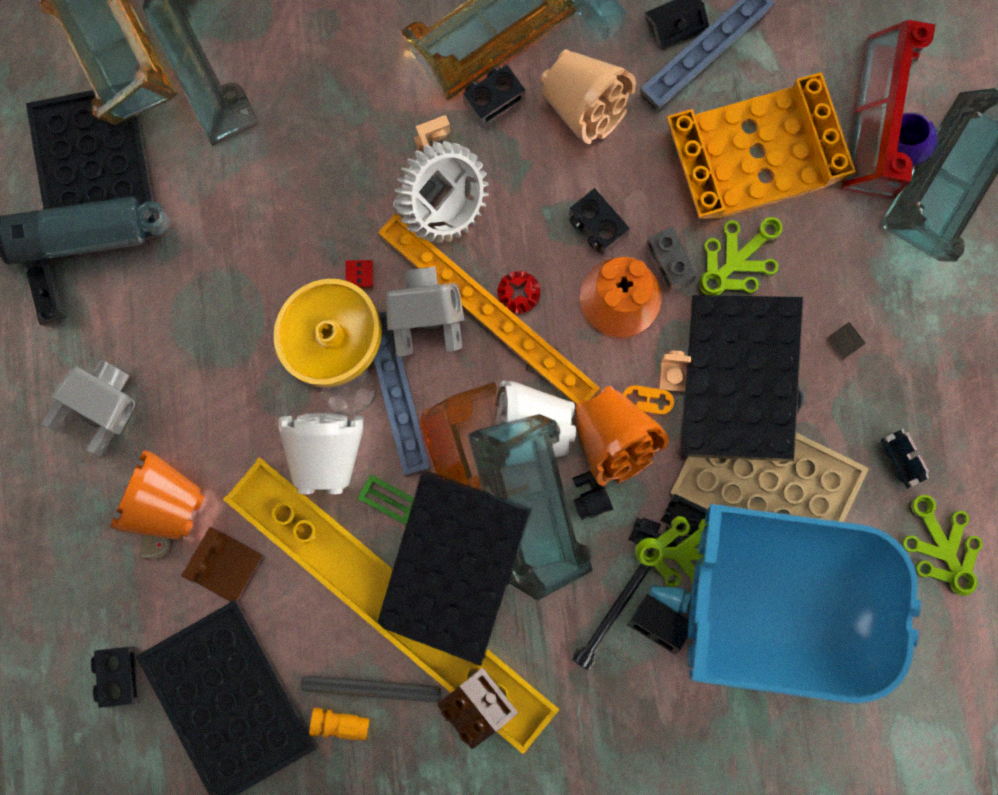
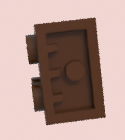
(222, 565)
(477, 709)

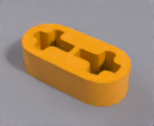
(651, 394)

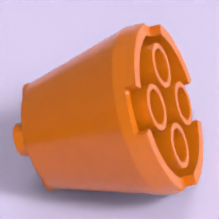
(612, 310)
(617, 436)
(157, 501)

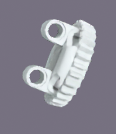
(452, 165)

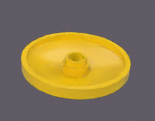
(327, 332)

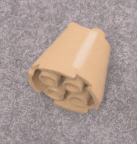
(587, 94)

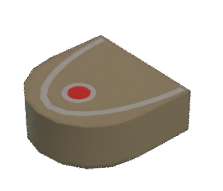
(155, 547)

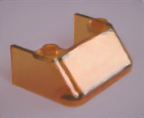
(442, 435)

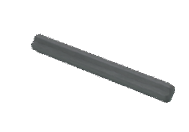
(370, 689)

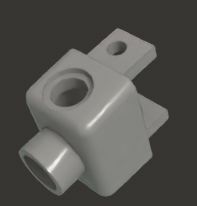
(424, 305)
(96, 399)

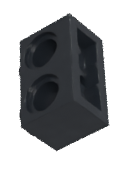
(498, 100)
(605, 218)
(124, 676)

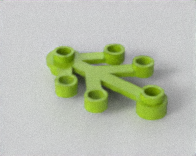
(737, 261)
(945, 549)
(682, 553)

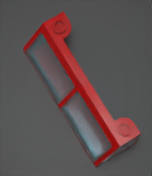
(880, 110)

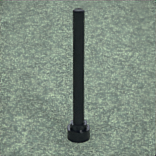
(585, 655)

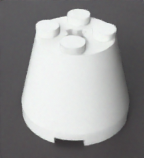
(521, 401)
(320, 450)

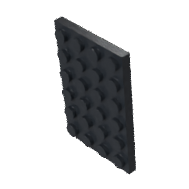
(86, 157)
(742, 377)
(453, 567)
(226, 702)

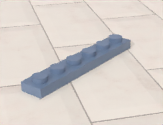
(704, 50)
(400, 404)

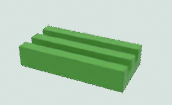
(367, 488)

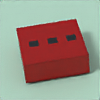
(360, 273)

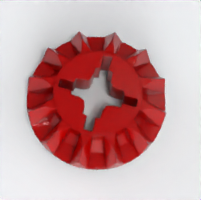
(520, 304)

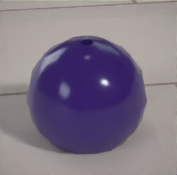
(917, 137)

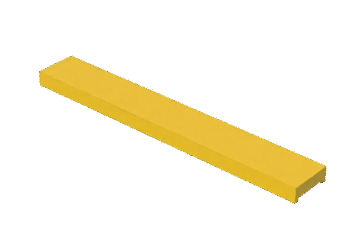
(361, 583)

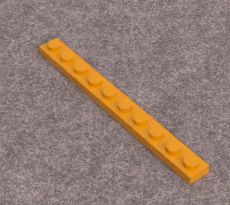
(492, 313)

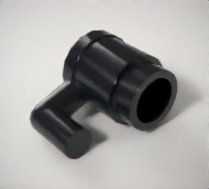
(591, 502)

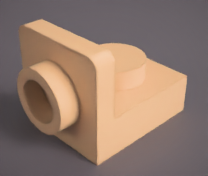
(432, 130)
(674, 371)

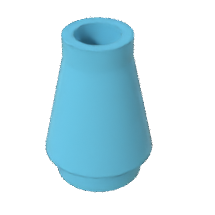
(672, 597)

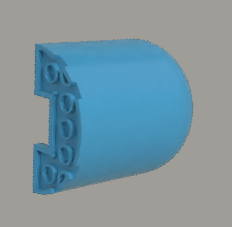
(801, 606)

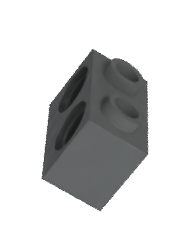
(671, 259)

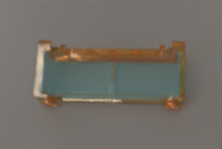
(480, 38)
(113, 56)

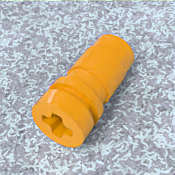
(338, 725)

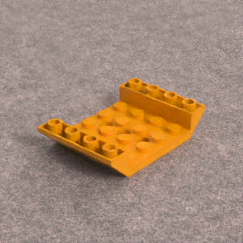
(794, 130)

